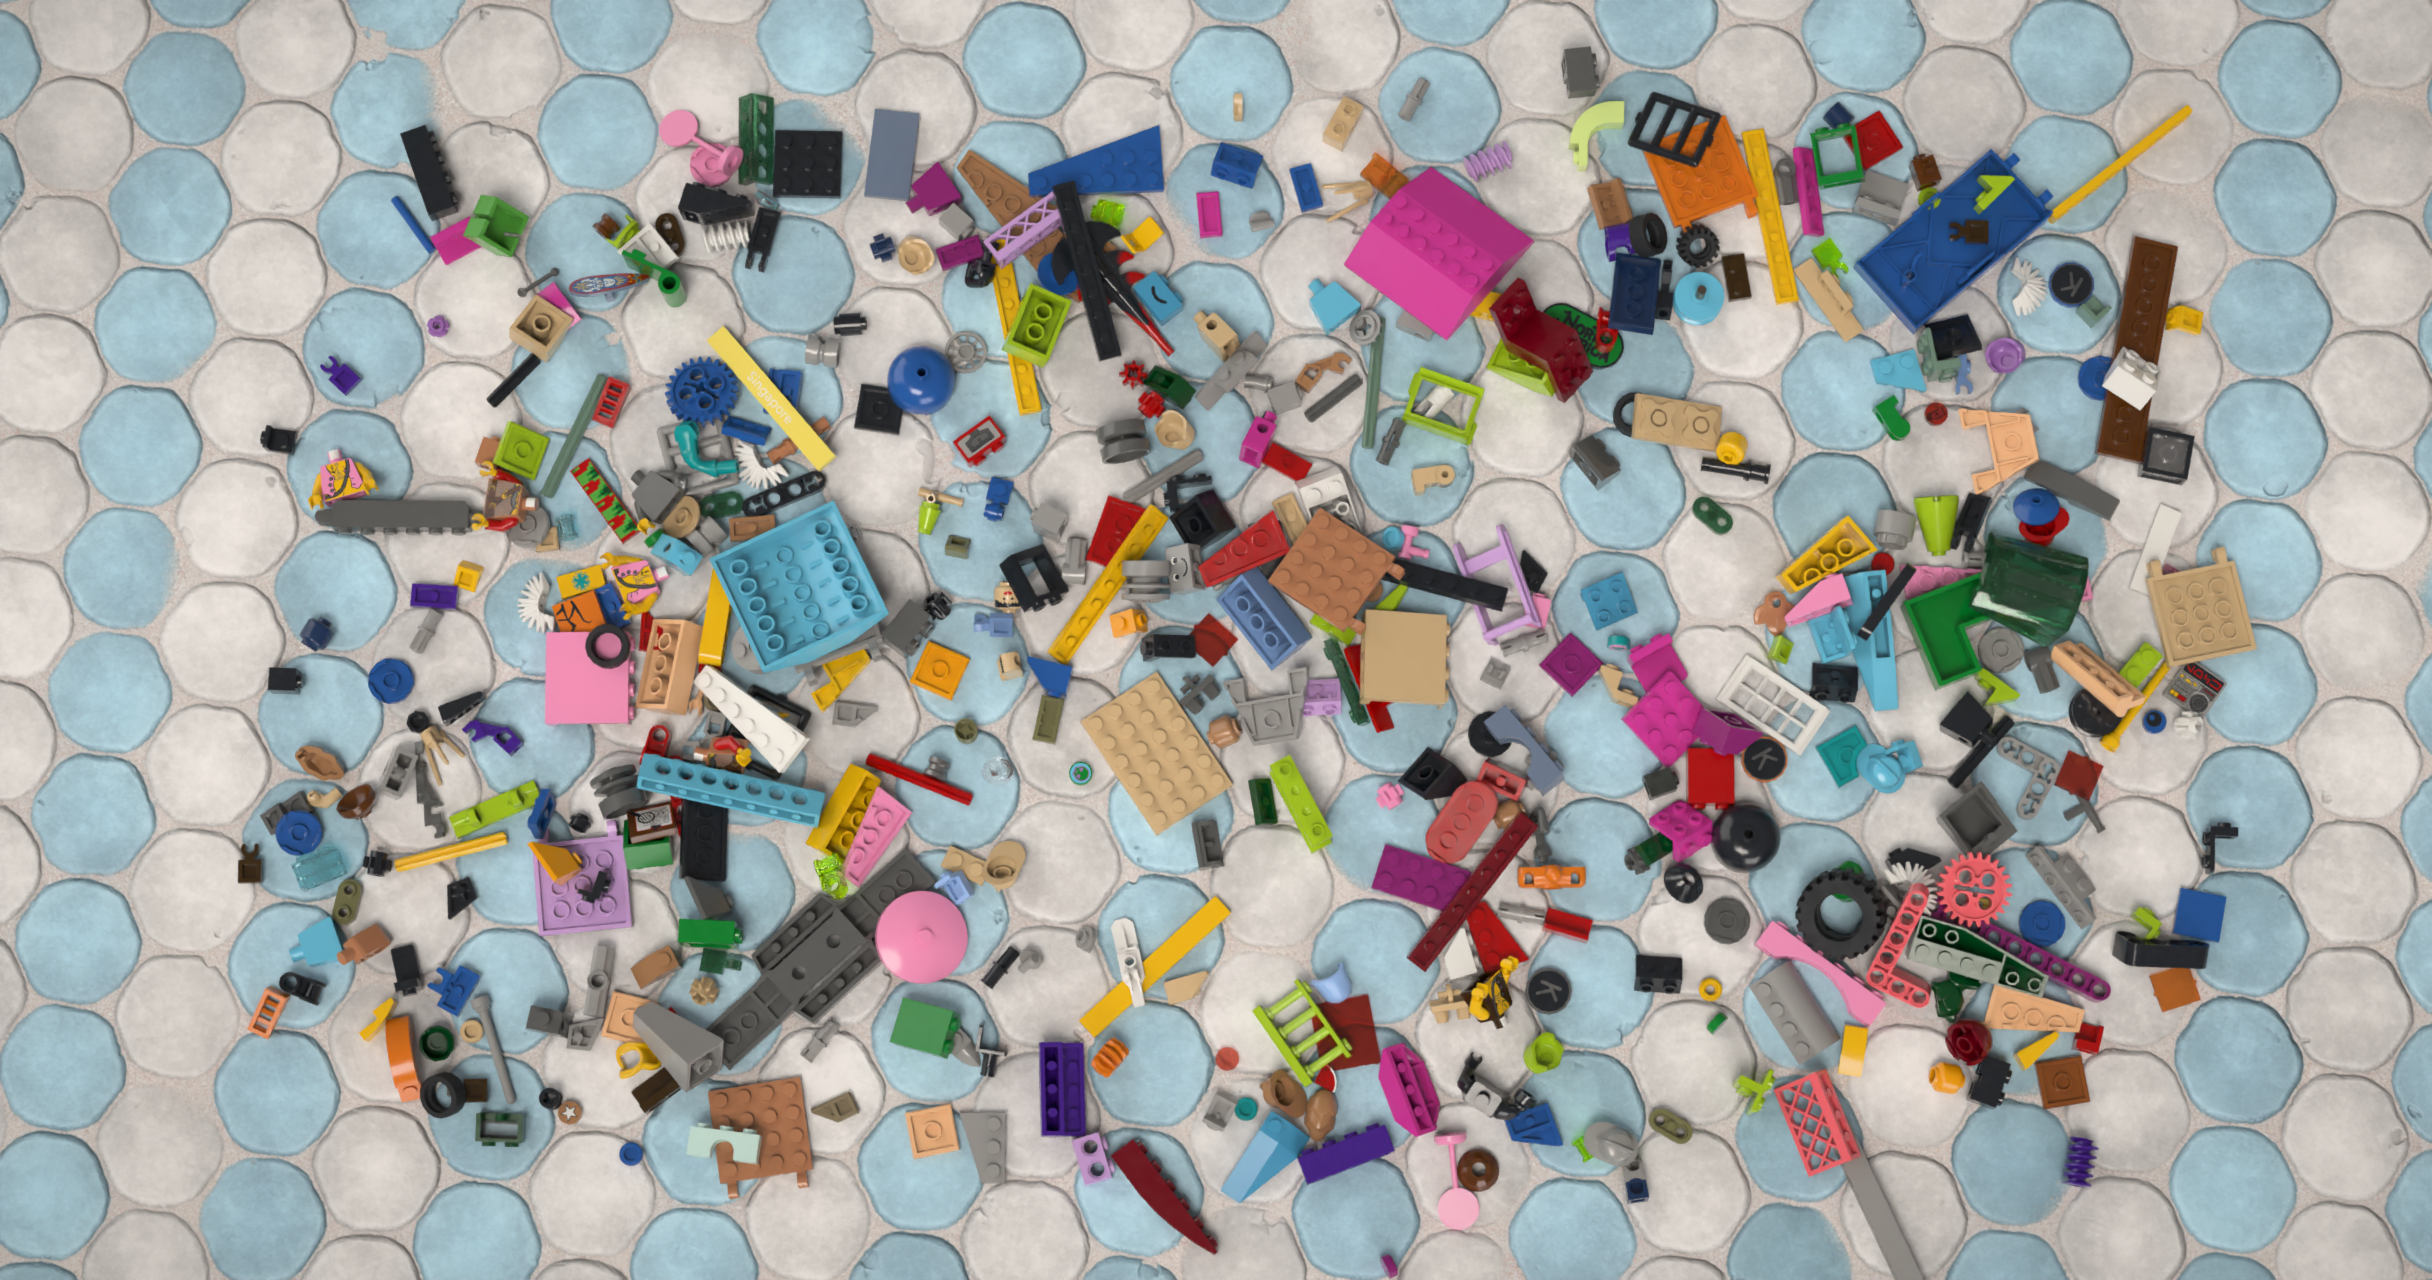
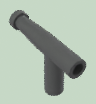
(2085, 806)

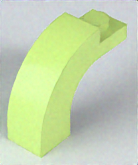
(1598, 117)

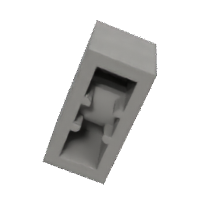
(1048, 522)
(396, 773)

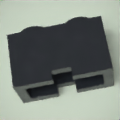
(1989, 1086)

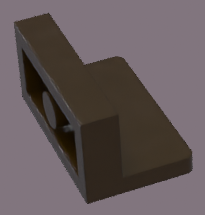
(656, 1090)

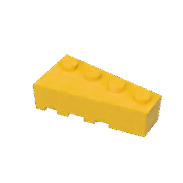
(1830, 553)

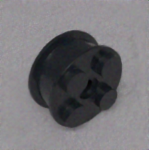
(2087, 722)

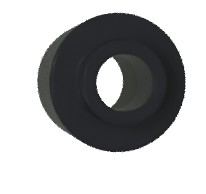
(850, 324)

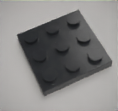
(807, 164)

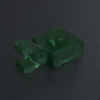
(715, 962)

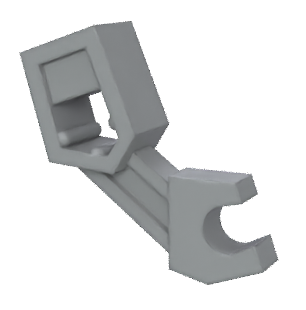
(713, 718)

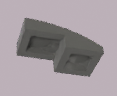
(273, 815)

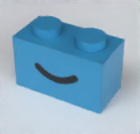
(1158, 298)

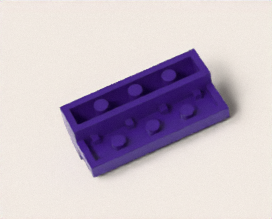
(1061, 1089)

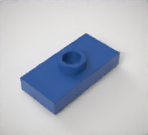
(746, 430)

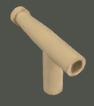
(932, 496)

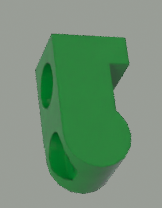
(1890, 419)

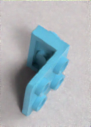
(1832, 635)

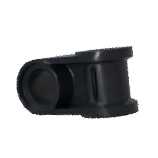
(305, 989)

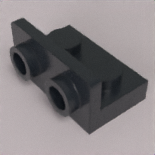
(1834, 682)

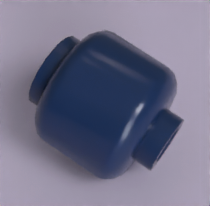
(316, 634)

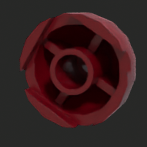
(1969, 1041)

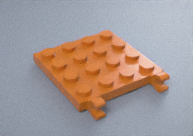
(1704, 190)

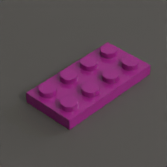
(1417, 878)

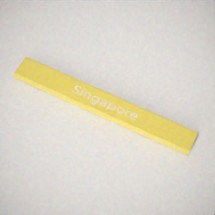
(771, 398)

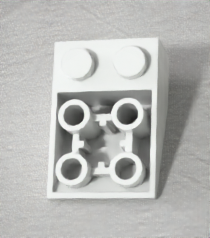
(1330, 493)

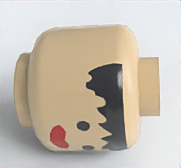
(1005, 599)

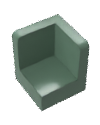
(2092, 311)

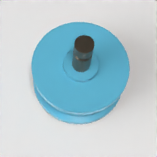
(1698, 298)

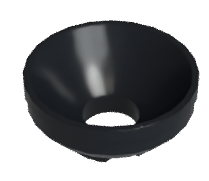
(1679, 886)

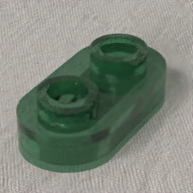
(721, 507)
(1712, 515)

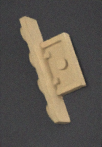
(1830, 298)

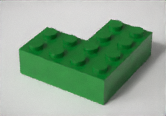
(1939, 627)

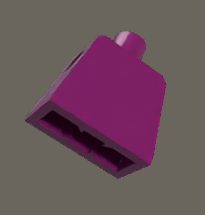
(933, 192)

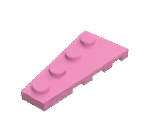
(877, 830)

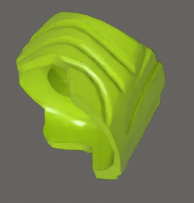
(1543, 1053)

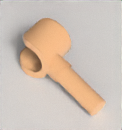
(697, 703)

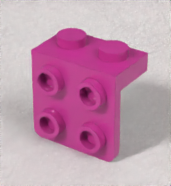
(1654, 660)
(1685, 827)

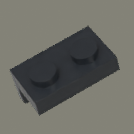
(1658, 974)

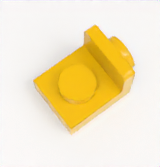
(2184, 319)

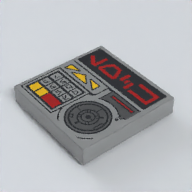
(2195, 689)

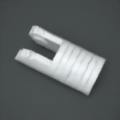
(1436, 399)

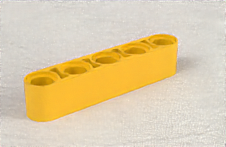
(715, 625)

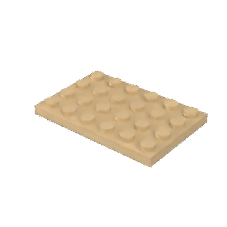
(1156, 753)

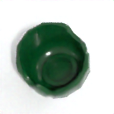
(436, 1043)

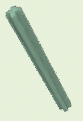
(1373, 389)
(574, 437)

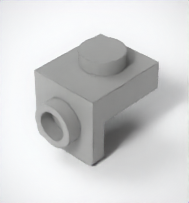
(1219, 1112)

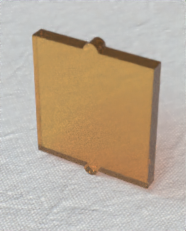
(2174, 988)

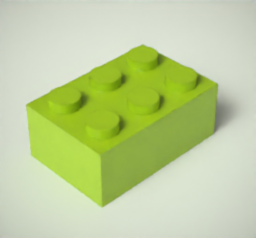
(1036, 325)

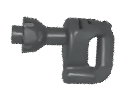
(1541, 851)

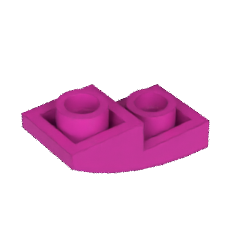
(557, 298)

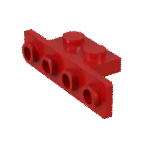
(1377, 709)

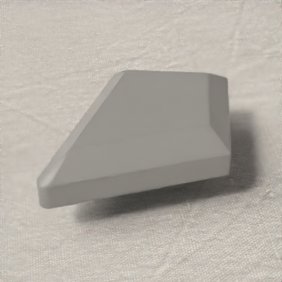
(583, 1034)

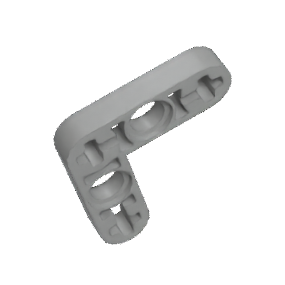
(2035, 768)

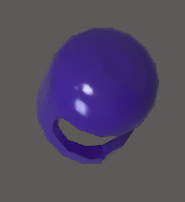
(1616, 237)

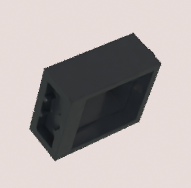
(1020, 584)

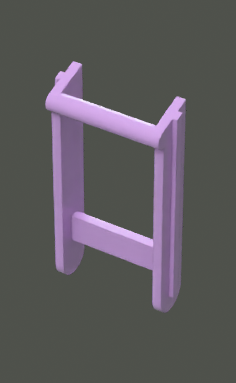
(1491, 557)

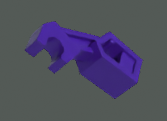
(484, 730)

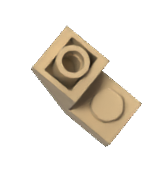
(1611, 678)

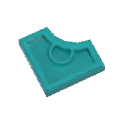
(1841, 755)

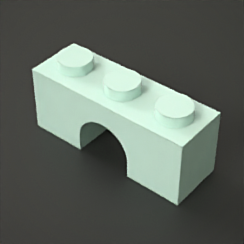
(703, 1141)

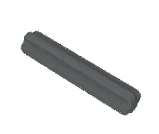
(1333, 398)

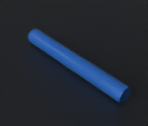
(412, 223)

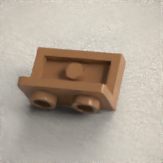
(1610, 203)

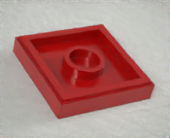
(1875, 140)

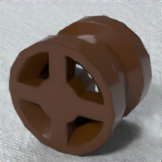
(606, 227)

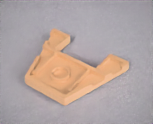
(2010, 441)

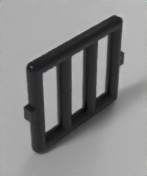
(1674, 154)
(781, 701)

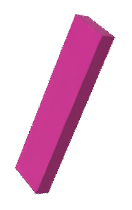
(1808, 192)

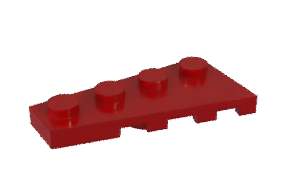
(1250, 549)

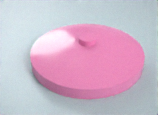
(921, 937)

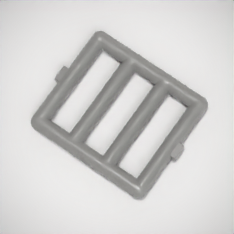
(722, 439)

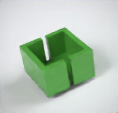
(491, 222)

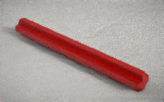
(919, 779)

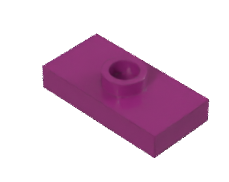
(960, 253)

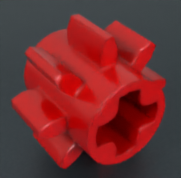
(1132, 380)
(1151, 404)

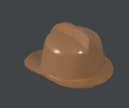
(1284, 1093)

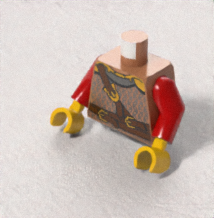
(505, 501)
(725, 754)

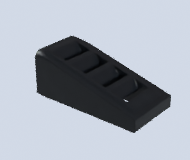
(456, 709)

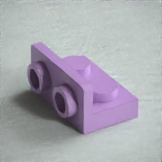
(1322, 697)

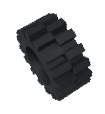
(1702, 257)

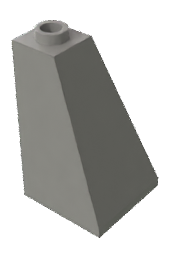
(680, 1045)

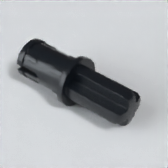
(1000, 967)

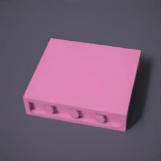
(583, 691)

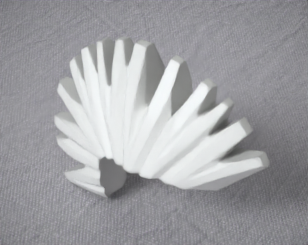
(2030, 289)
(755, 470)
(535, 605)
(1910, 877)

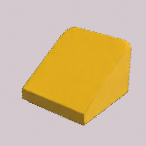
(468, 575)

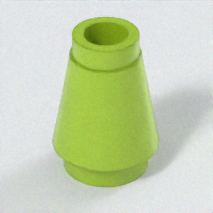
(928, 517)

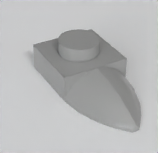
(965, 1050)

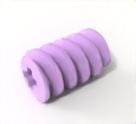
(1488, 161)

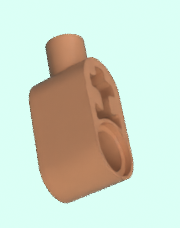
(364, 945)

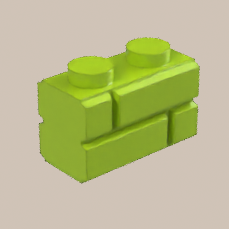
(2140, 664)

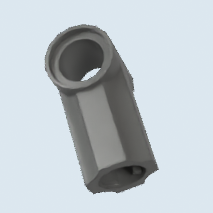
(1786, 184)
(2040, 664)

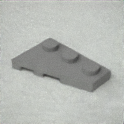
(987, 1143)

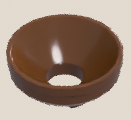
(357, 802)
(1468, 1179)

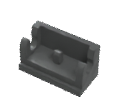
(1207, 844)

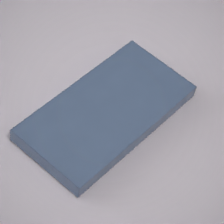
(892, 155)

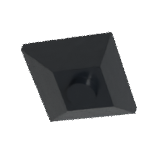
(1432, 776)

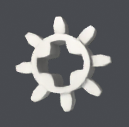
(2188, 725)

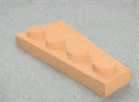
(2023, 1011)

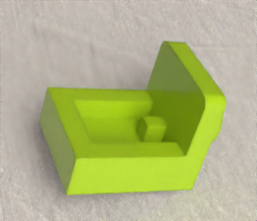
(2146, 919)

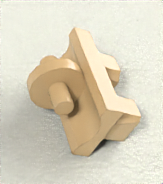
(1441, 1006)

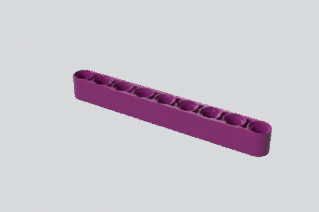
(2047, 959)

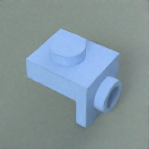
(955, 886)

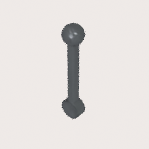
(522, 292)

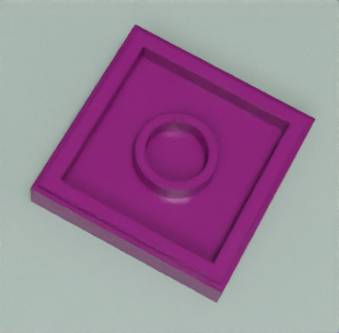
(1571, 664)

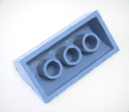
(1264, 618)

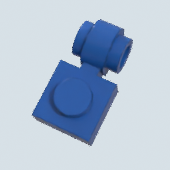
(998, 493)

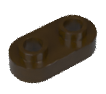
(672, 235)

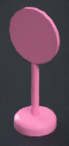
(681, 127)
(1457, 1206)

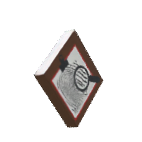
(651, 822)

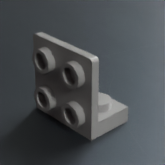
(1880, 198)

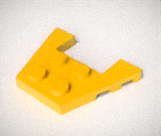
(841, 673)

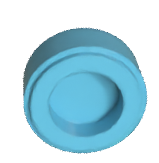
(1393, 538)

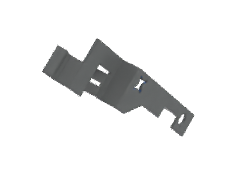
(434, 820)

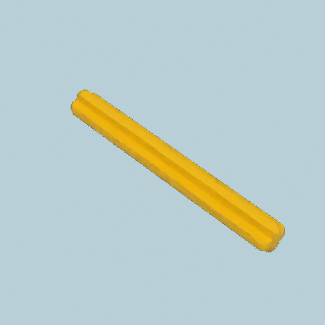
(451, 851)

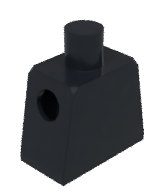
(1969, 723)

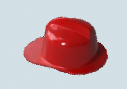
(2045, 533)

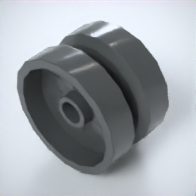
(1123, 441)

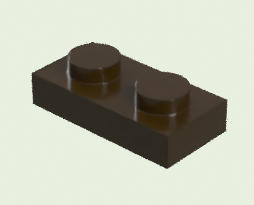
(1736, 277)

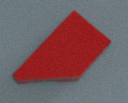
(645, 630)

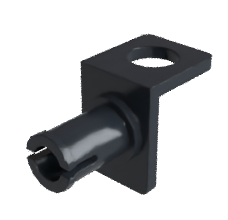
(989, 1055)

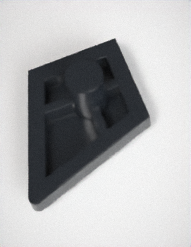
(1533, 572)
(459, 896)

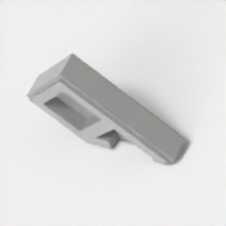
(851, 714)

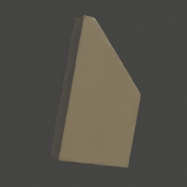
(837, 1108)

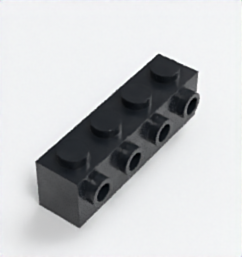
(429, 173)

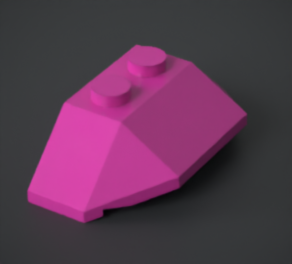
(1408, 1090)

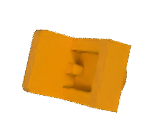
(1128, 622)

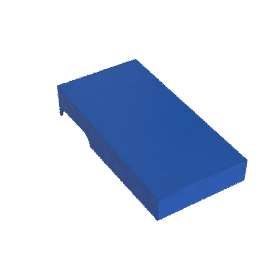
(1924, 271)

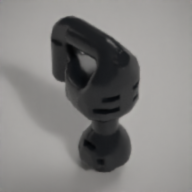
(982, 268)

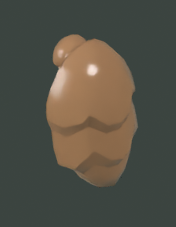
(319, 763)
(1320, 1114)

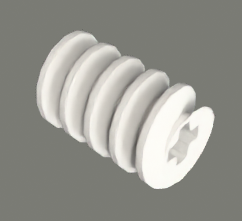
(726, 236)

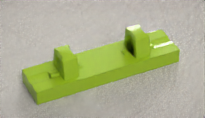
(495, 809)

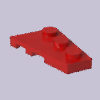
(1112, 529)
(1492, 938)

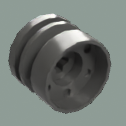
(617, 788)

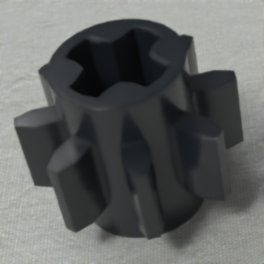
(937, 605)
(377, 863)

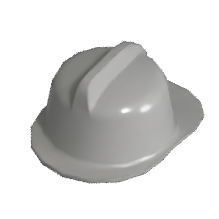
(1610, 1144)

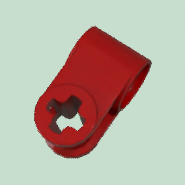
(1603, 330)
(654, 747)

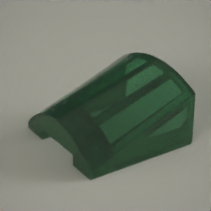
(2030, 587)

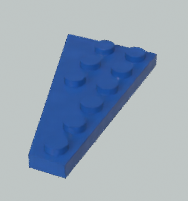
(1115, 168)

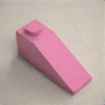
(1821, 600)

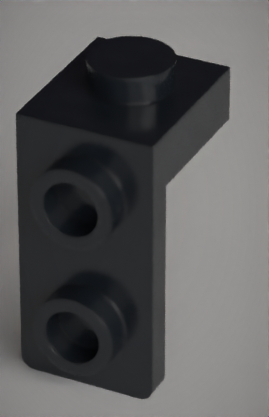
(1179, 482)
(1167, 646)
(2221, 831)
(406, 971)

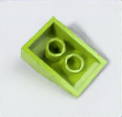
(1519, 371)

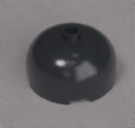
(1736, 850)

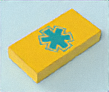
(581, 581)

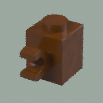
(1924, 172)

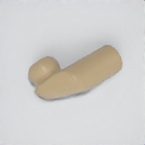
(323, 800)

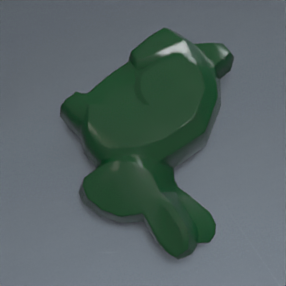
(1949, 994)

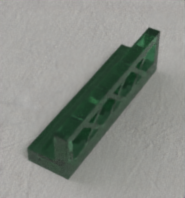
(750, 138)

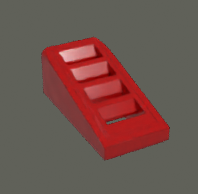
(604, 399)

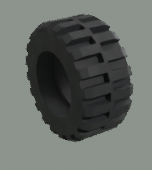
(1825, 938)

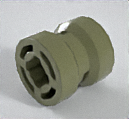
(965, 727)

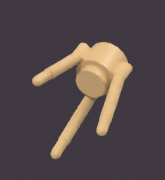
(1360, 191)
(432, 740)

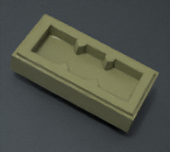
(1048, 719)

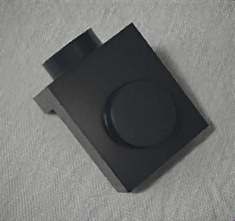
(601, 886)

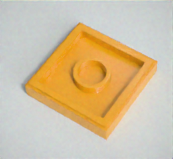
(939, 670)

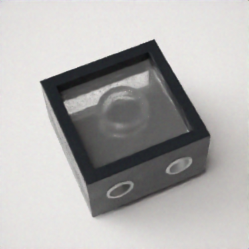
(2166, 456)

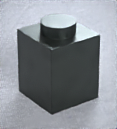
(1660, 783)

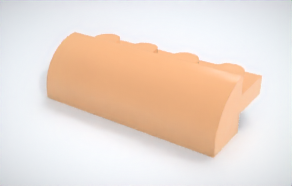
(2097, 677)

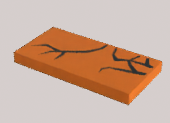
(579, 613)

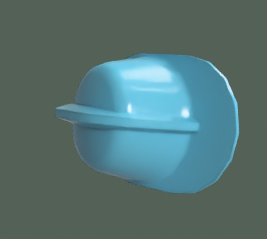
(1880, 769)

